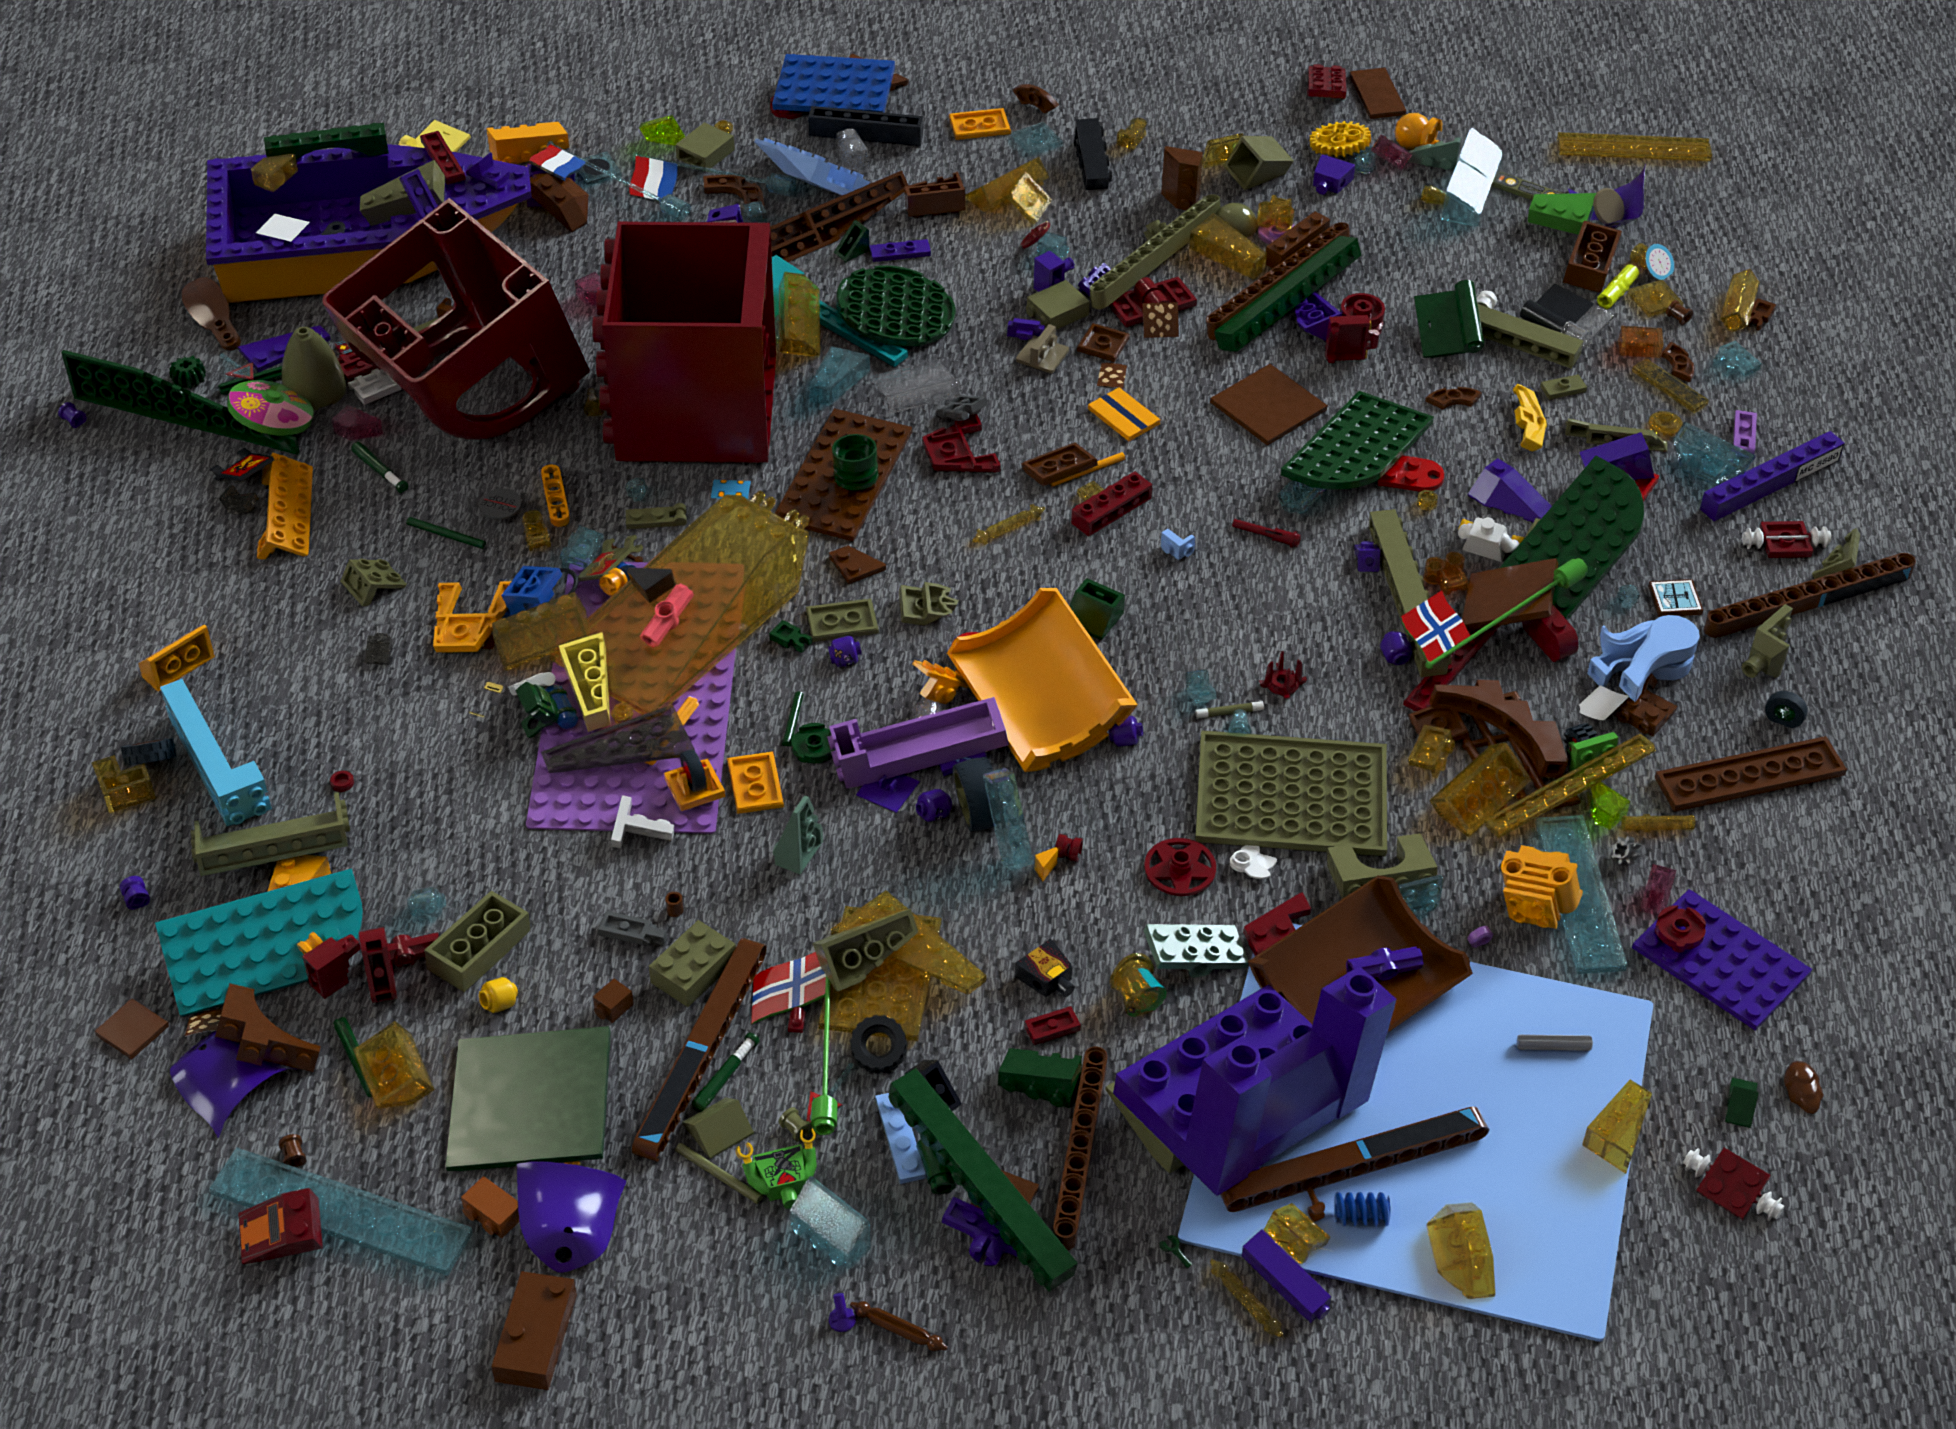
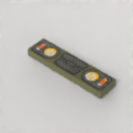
(1519, 186)

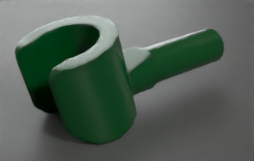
(1175, 1250)

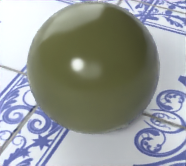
(1239, 217)

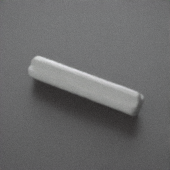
(1554, 1042)

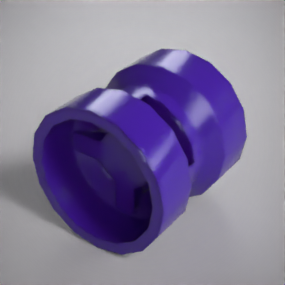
(137, 895)

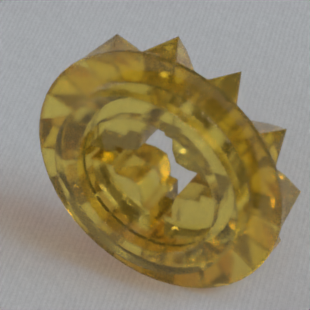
(1663, 417)

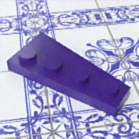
(271, 350)

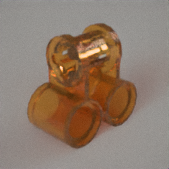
(1446, 572)

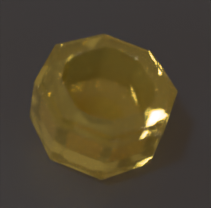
(1427, 500)

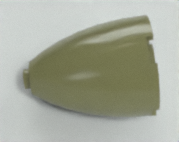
(312, 369)

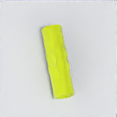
(1618, 286)

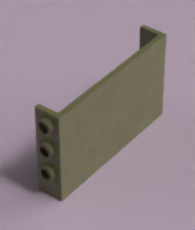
(270, 841)

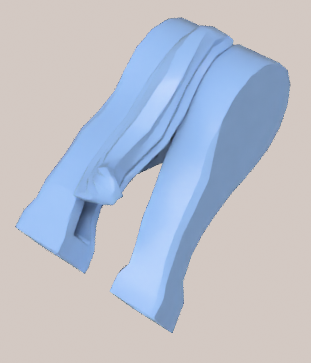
(1653, 647)

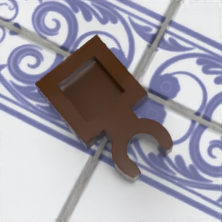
(1761, 312)

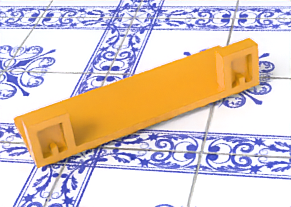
(287, 507)

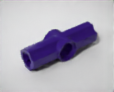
(1387, 963)

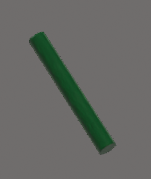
(793, 717)

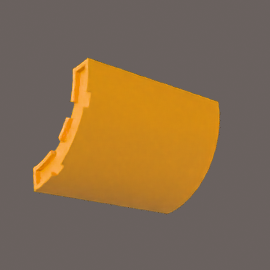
(1046, 681)

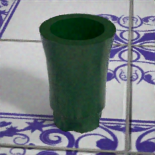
(938, 1176)

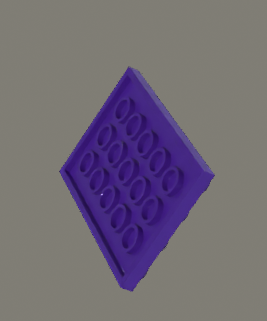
(1731, 964)

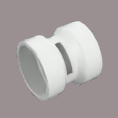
(1487, 299)

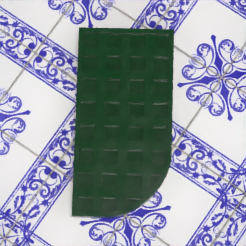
(1357, 444)
(1589, 521)

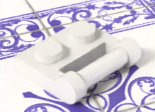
(540, 679)

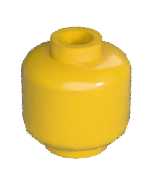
(498, 995)

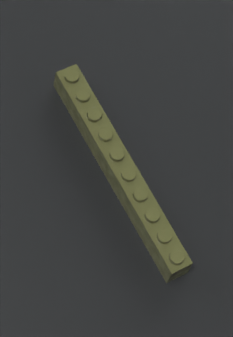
(1402, 577)

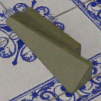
(1604, 434)

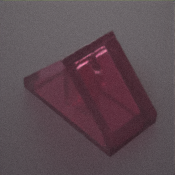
(1391, 152)
(1658, 889)

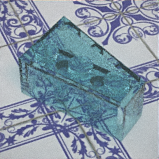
(837, 374)

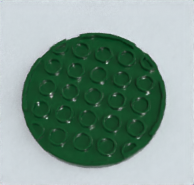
(895, 306)

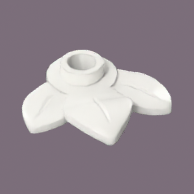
(1252, 862)

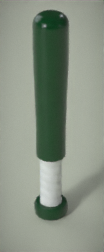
(371, 460)
(716, 1083)

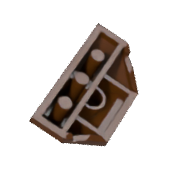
(561, 199)

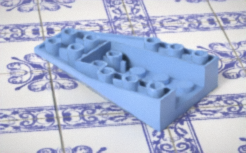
(812, 169)

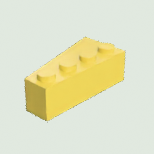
(587, 672)

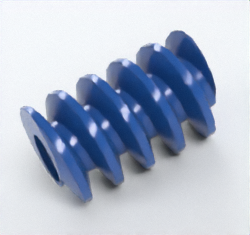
(1362, 1208)

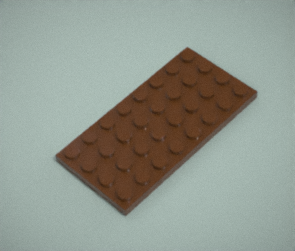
(814, 489)

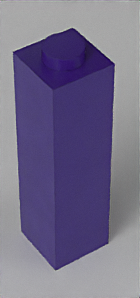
(1286, 1276)

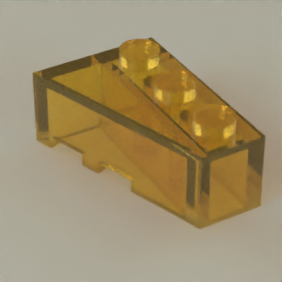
(1618, 1125)

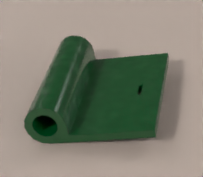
(1452, 319)

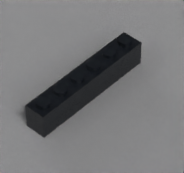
(868, 125)

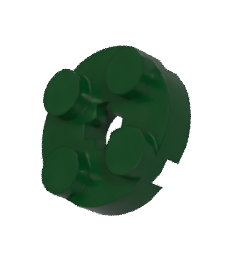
(803, 739)

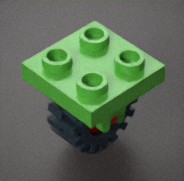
(1585, 746)

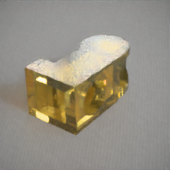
(1133, 134)

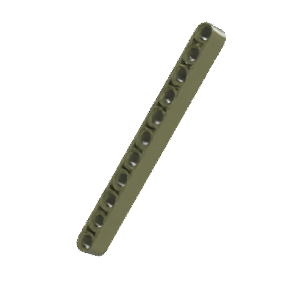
(1151, 253)

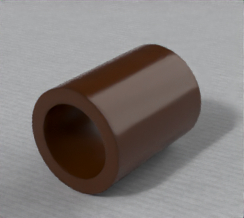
(674, 904)

